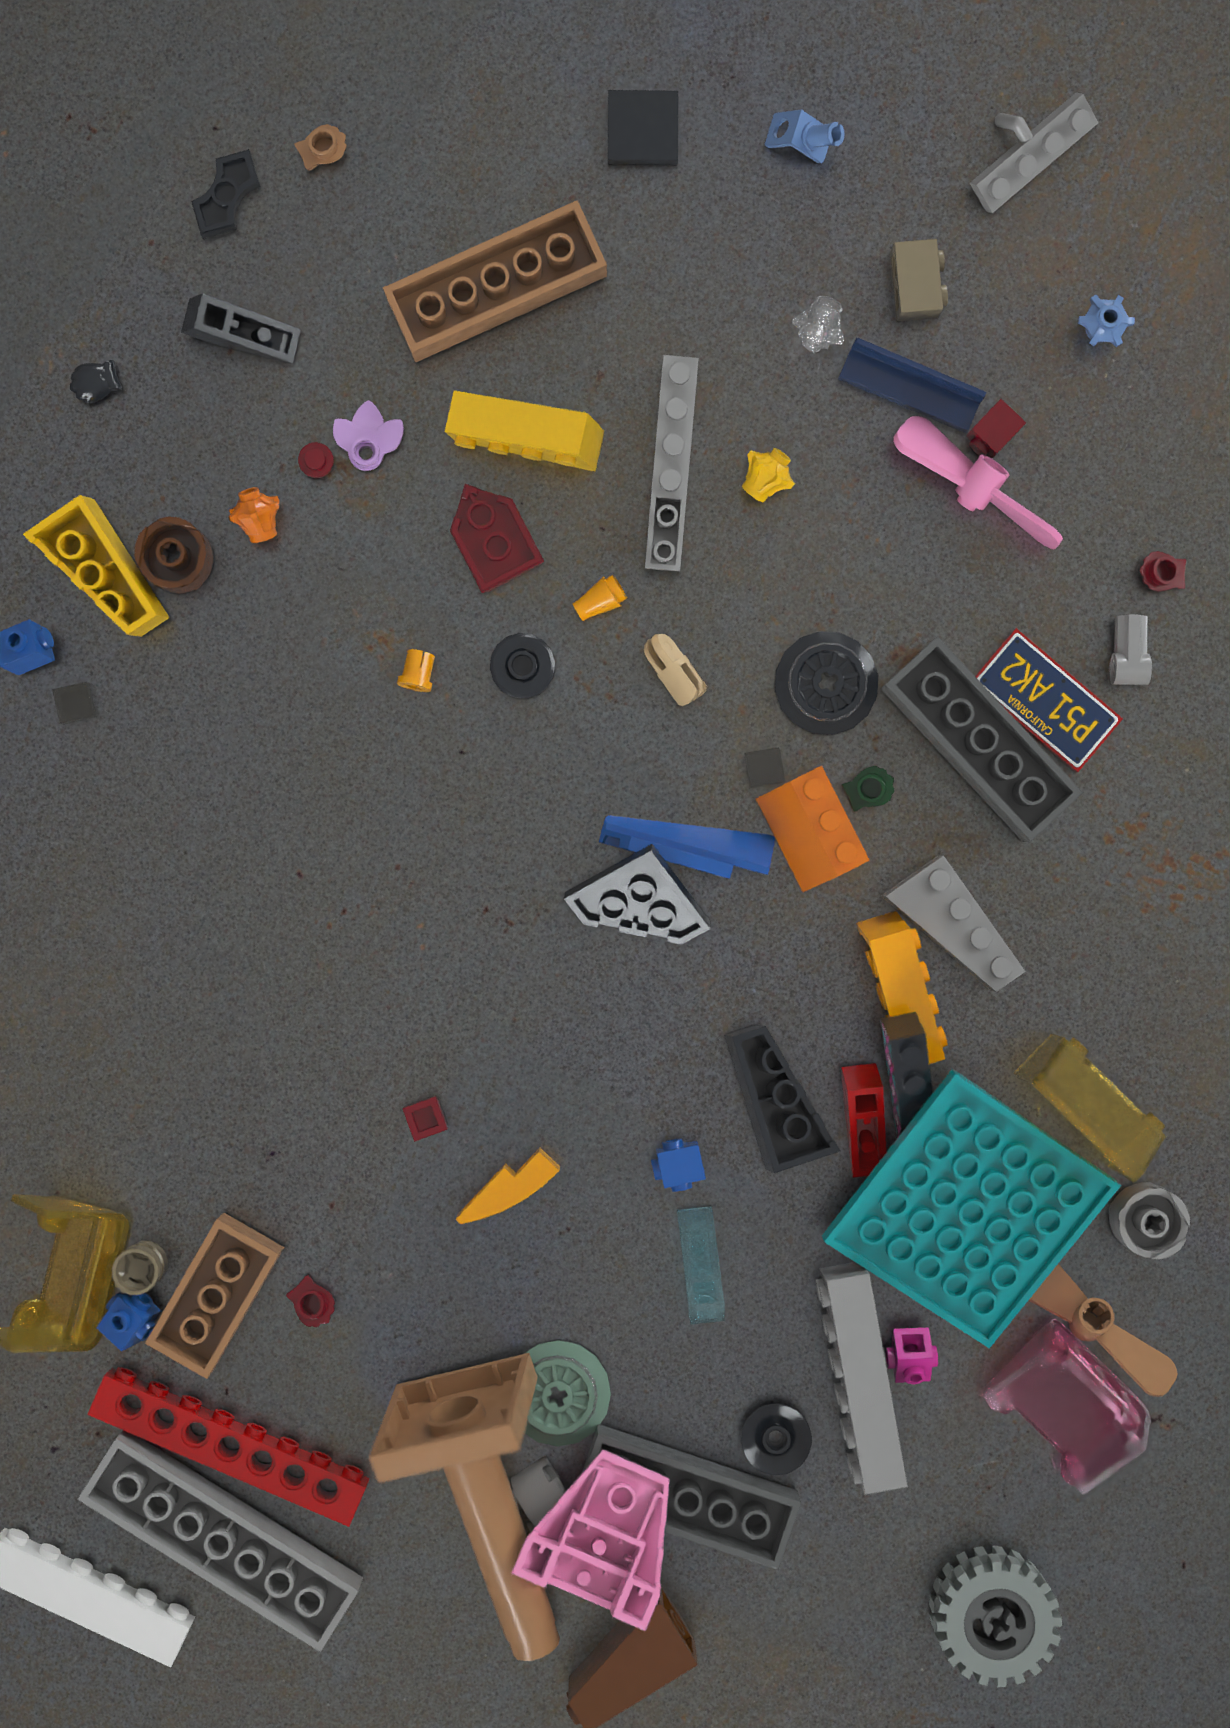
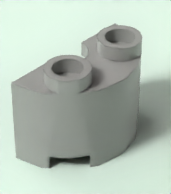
(537, 1490)

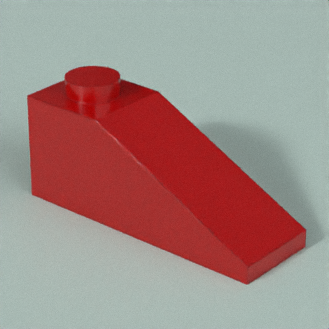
(864, 1117)

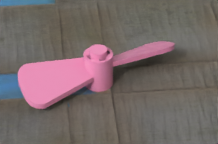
(976, 481)

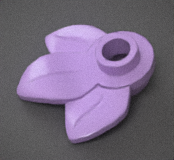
(370, 432)

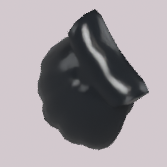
(94, 381)

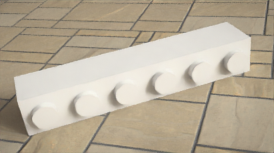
(92, 1598)

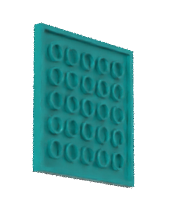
(970, 1209)

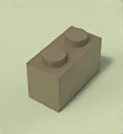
(917, 280)

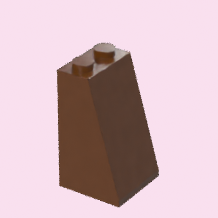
(630, 1666)

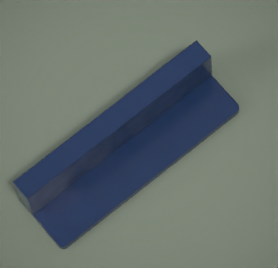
(911, 385)

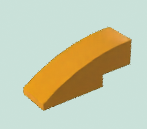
(509, 1187)

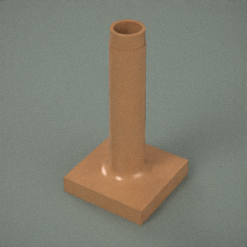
(464, 1426)

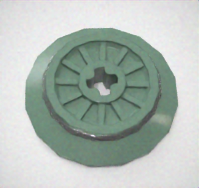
(584, 1404)

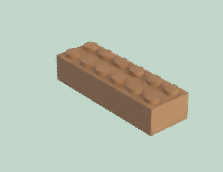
(496, 281)

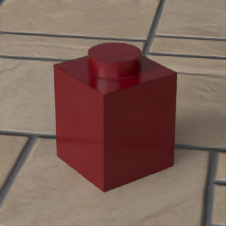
(995, 429)

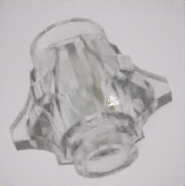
(820, 324)

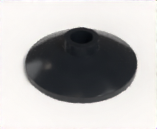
(778, 1456)

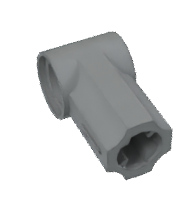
(1130, 659)

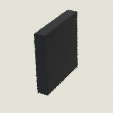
(642, 127)

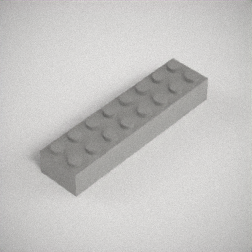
(221, 1539)

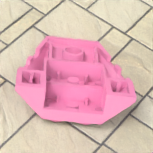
(604, 1539)

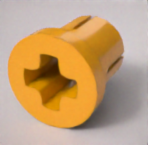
(417, 671)

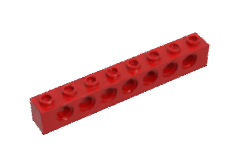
(210, 1451)

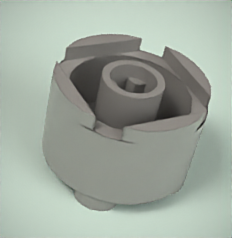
(1168, 1226)

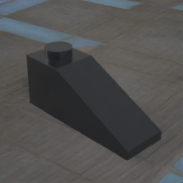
(239, 329)

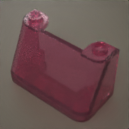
(1072, 1405)

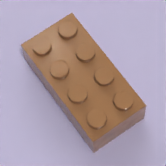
(214, 1295)

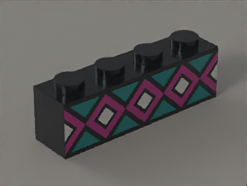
(906, 1067)

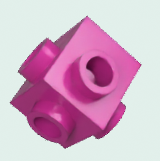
(911, 1355)

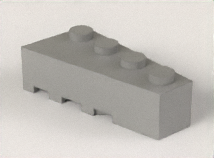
(951, 917)

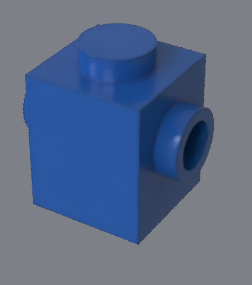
(25, 647)
(678, 1164)

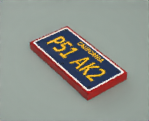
(1048, 700)

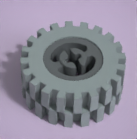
(972, 1593)

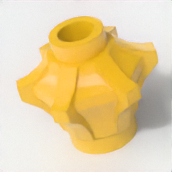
(767, 474)

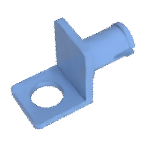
(805, 134)

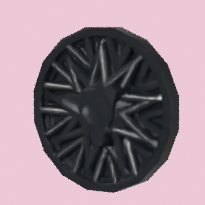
(522, 665)

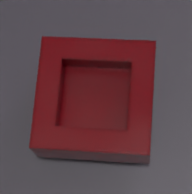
(425, 1118)

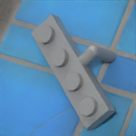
(1033, 150)

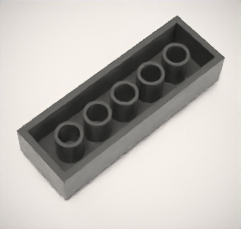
(981, 740)
(711, 1500)

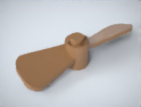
(1143, 1363)

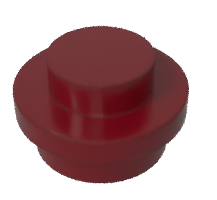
(315, 460)

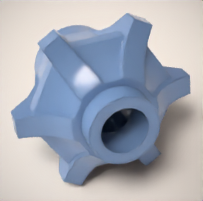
(1113, 312)

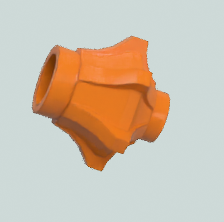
(255, 514)

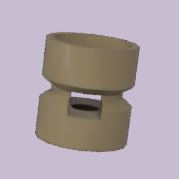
(139, 1267)

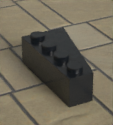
(779, 1110)

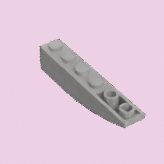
(671, 463)

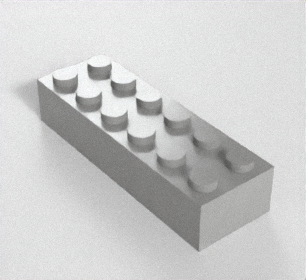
(863, 1378)

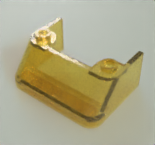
(1094, 1105)
(76, 1277)

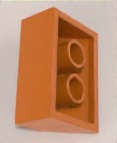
(812, 829)

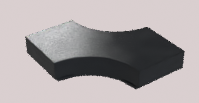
(218, 206)

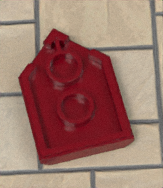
(493, 538)

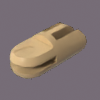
(674, 669)

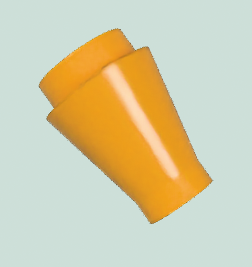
(600, 598)

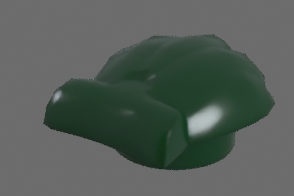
(870, 788)

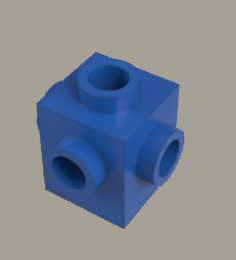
(129, 1319)

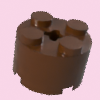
(166, 537)

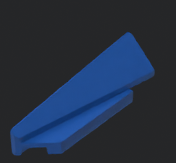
(692, 846)

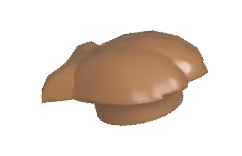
(322, 146)

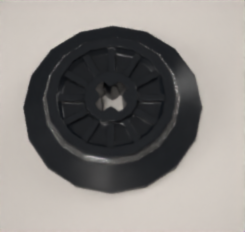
(818, 708)

